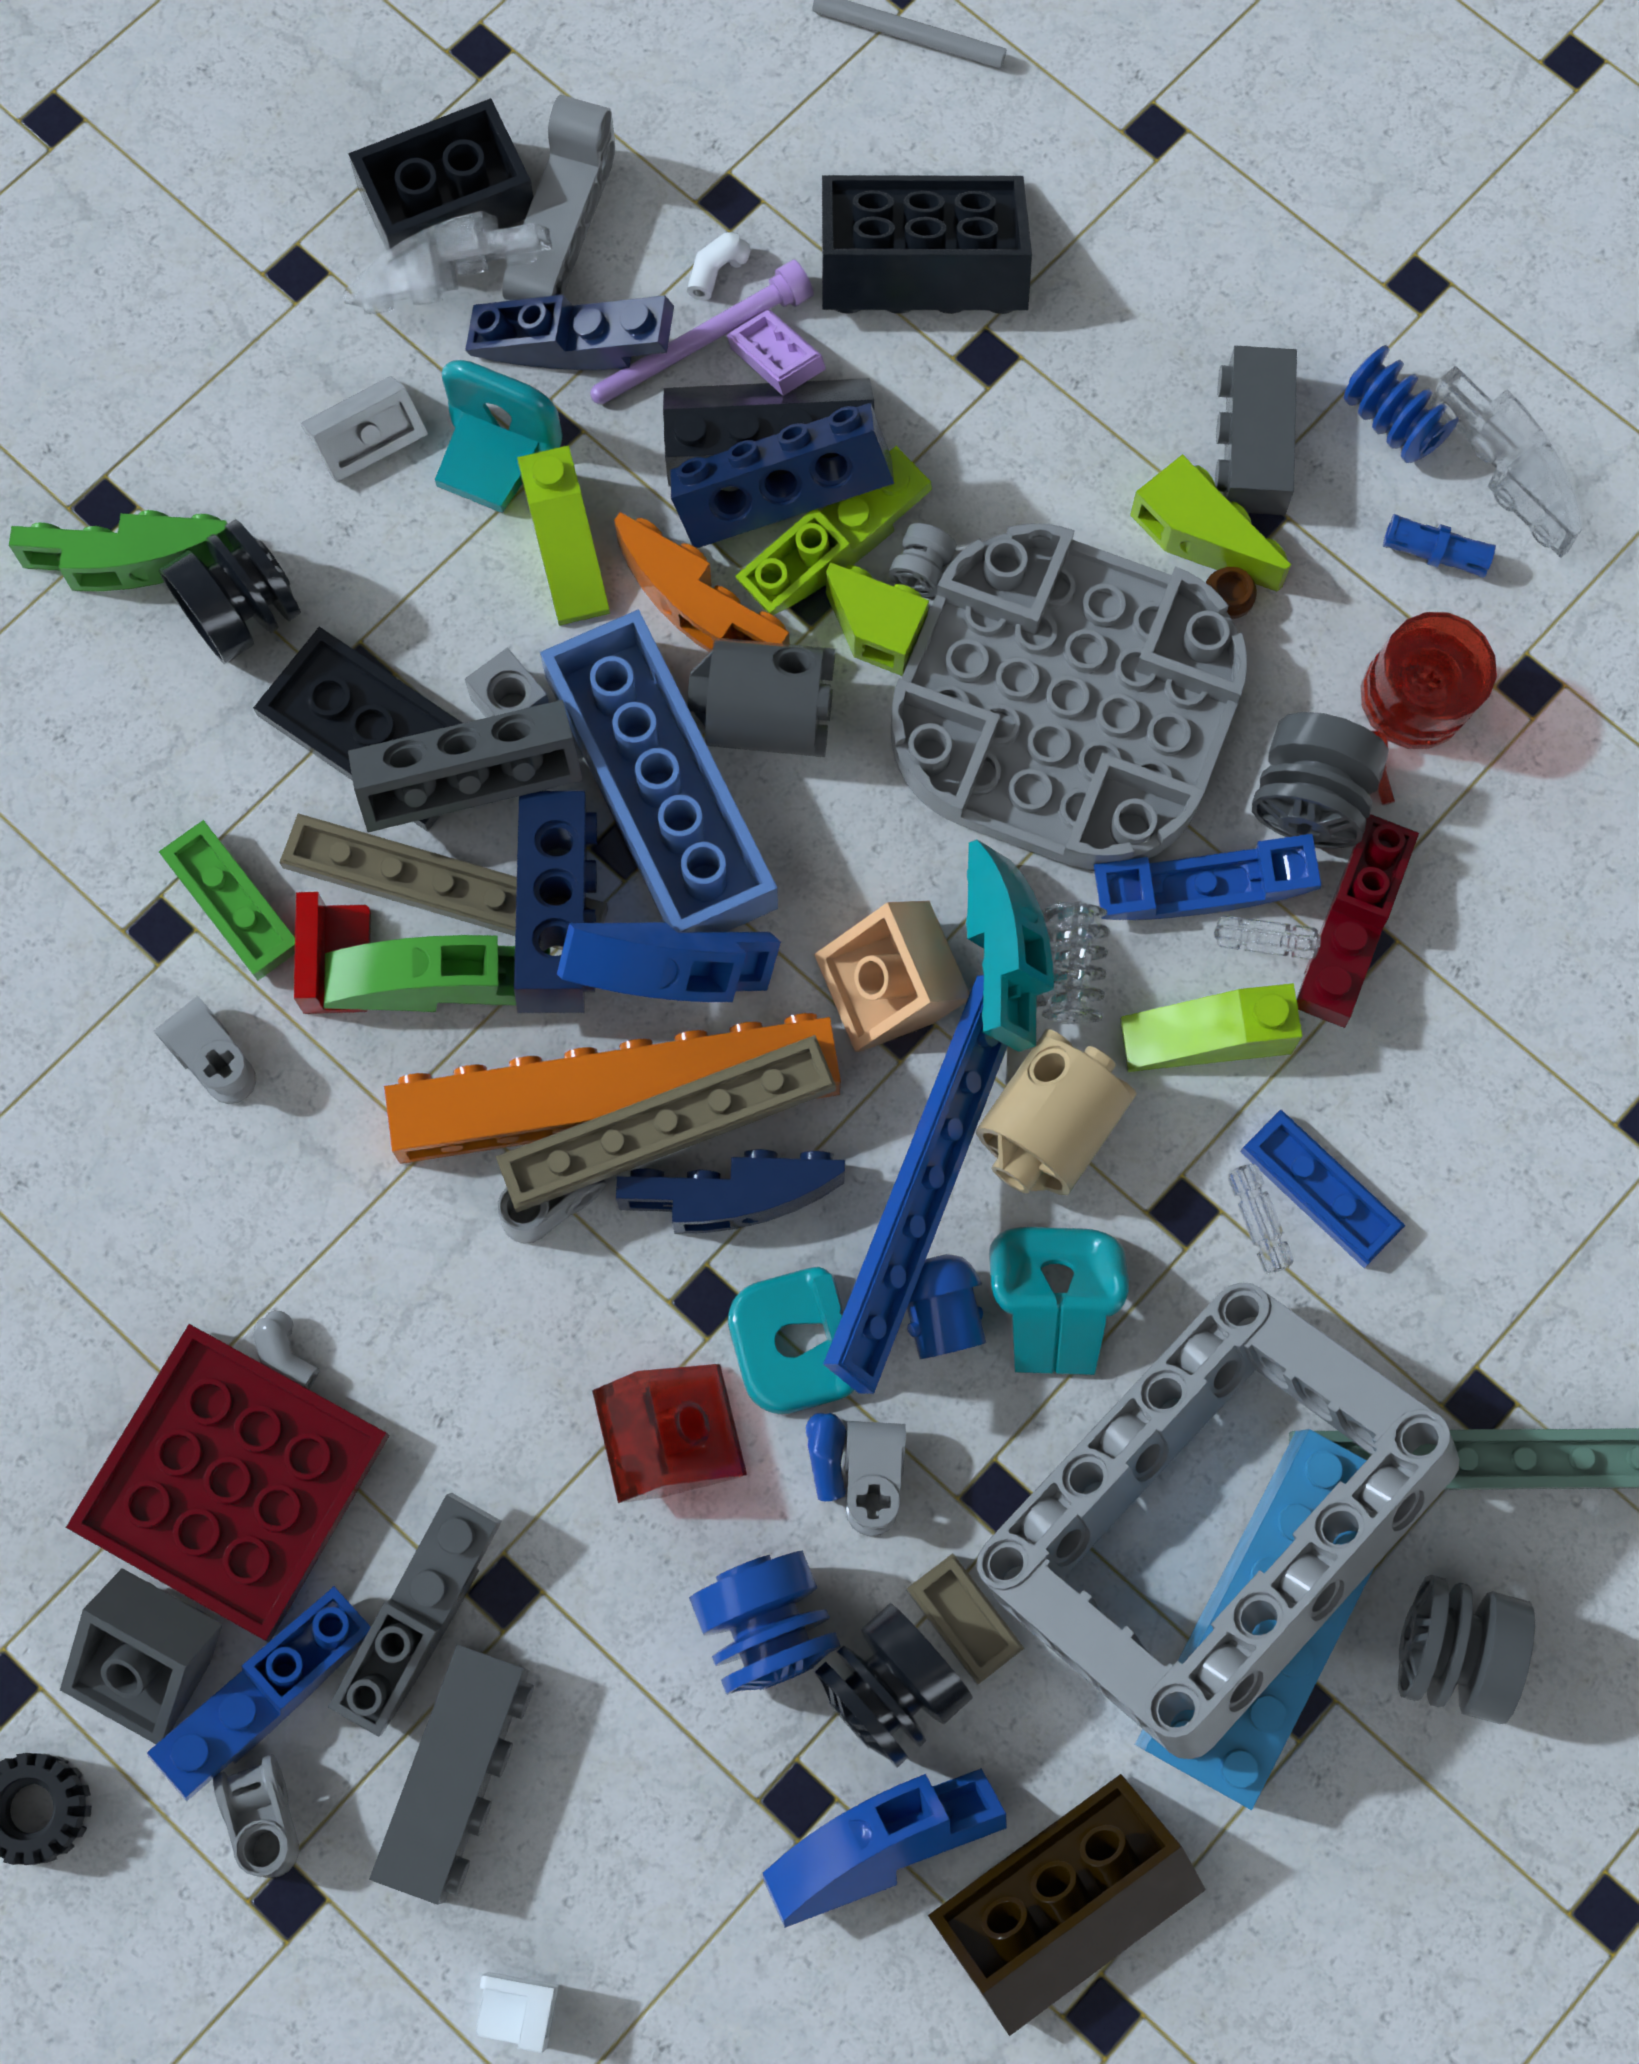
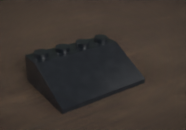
(925, 243)

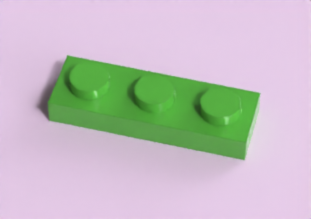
(230, 899)

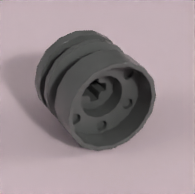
(1320, 779)
(1479, 1652)

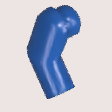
(825, 1445)

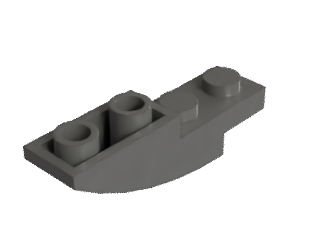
(415, 1615)

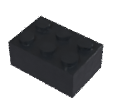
(443, 173)

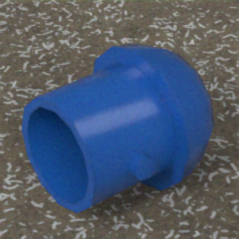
(945, 1308)

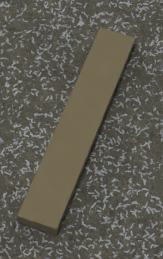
(408, 875)
(665, 1123)

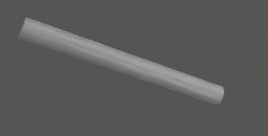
(912, 31)

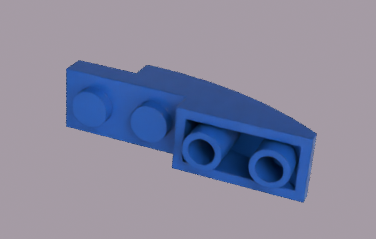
(666, 964)
(261, 1694)
(871, 1841)

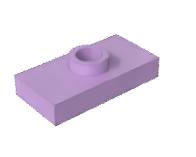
(776, 352)

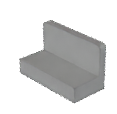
(365, 428)

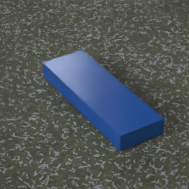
(1322, 1188)

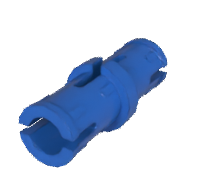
(1439, 545)

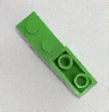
(116, 561)
(420, 973)

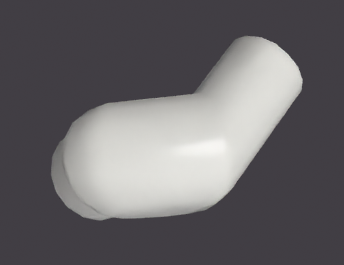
(711, 258)

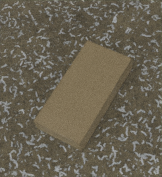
(965, 1619)

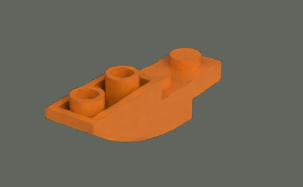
(681, 588)

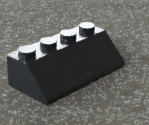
(715, 418)

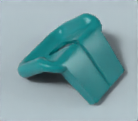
(481, 454)
(757, 1315)
(1052, 1328)

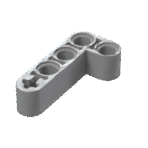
(566, 196)

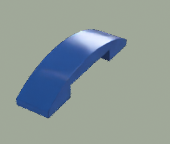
(1208, 883)

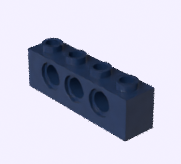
(768, 498)
(547, 823)

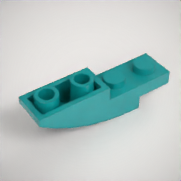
(1015, 942)

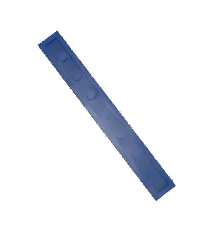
(916, 1202)

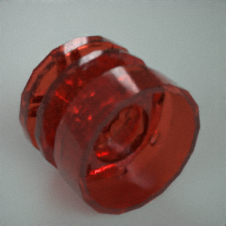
(1431, 657)

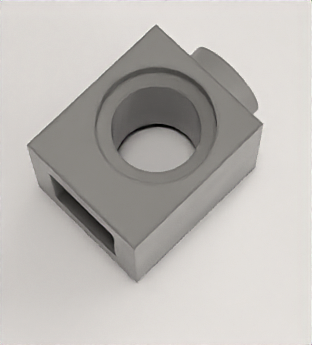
(500, 678)

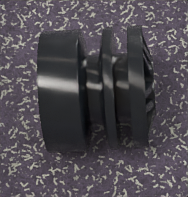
(230, 591)
(893, 1685)

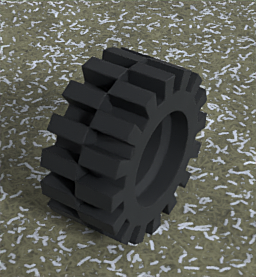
(68, 1808)

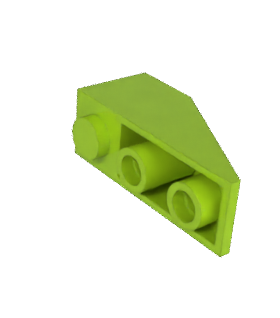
(1199, 524)

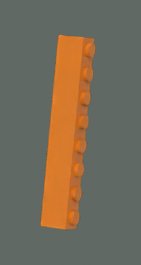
(540, 1098)

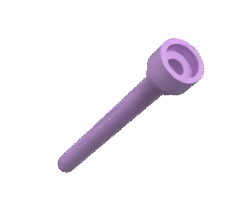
(787, 287)

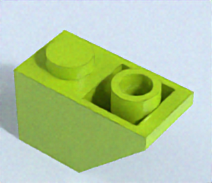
(876, 617)

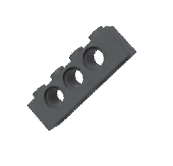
(464, 766)

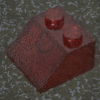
(668, 1431)

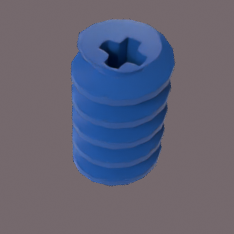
(1396, 408)

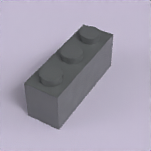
(1258, 429)

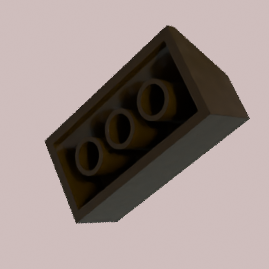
(1067, 1903)

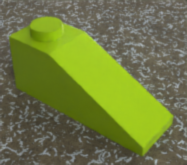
(563, 535)
(1214, 1029)

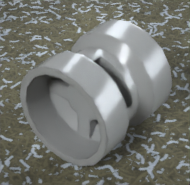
(923, 558)

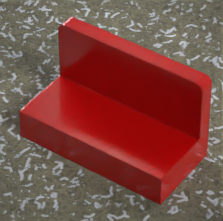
(321, 931)

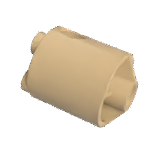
(1054, 1116)

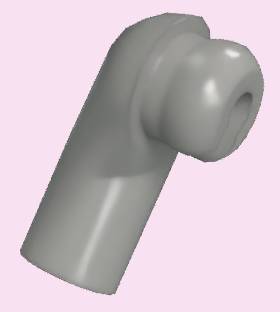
(275, 1351)

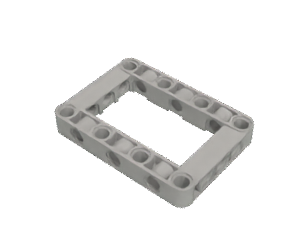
(1301, 1586)

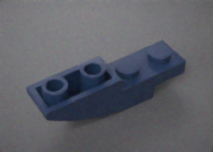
(569, 336)
(758, 1190)

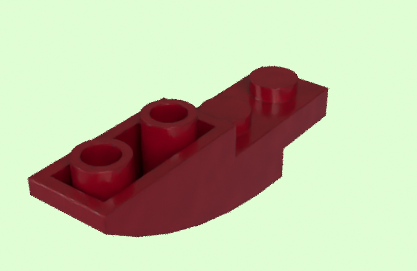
(1356, 921)

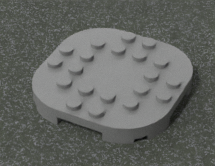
(1067, 697)

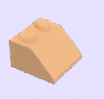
(892, 974)

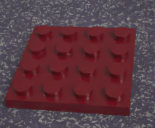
(228, 1482)

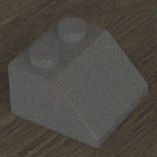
(139, 1655)

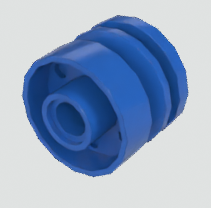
(762, 1614)

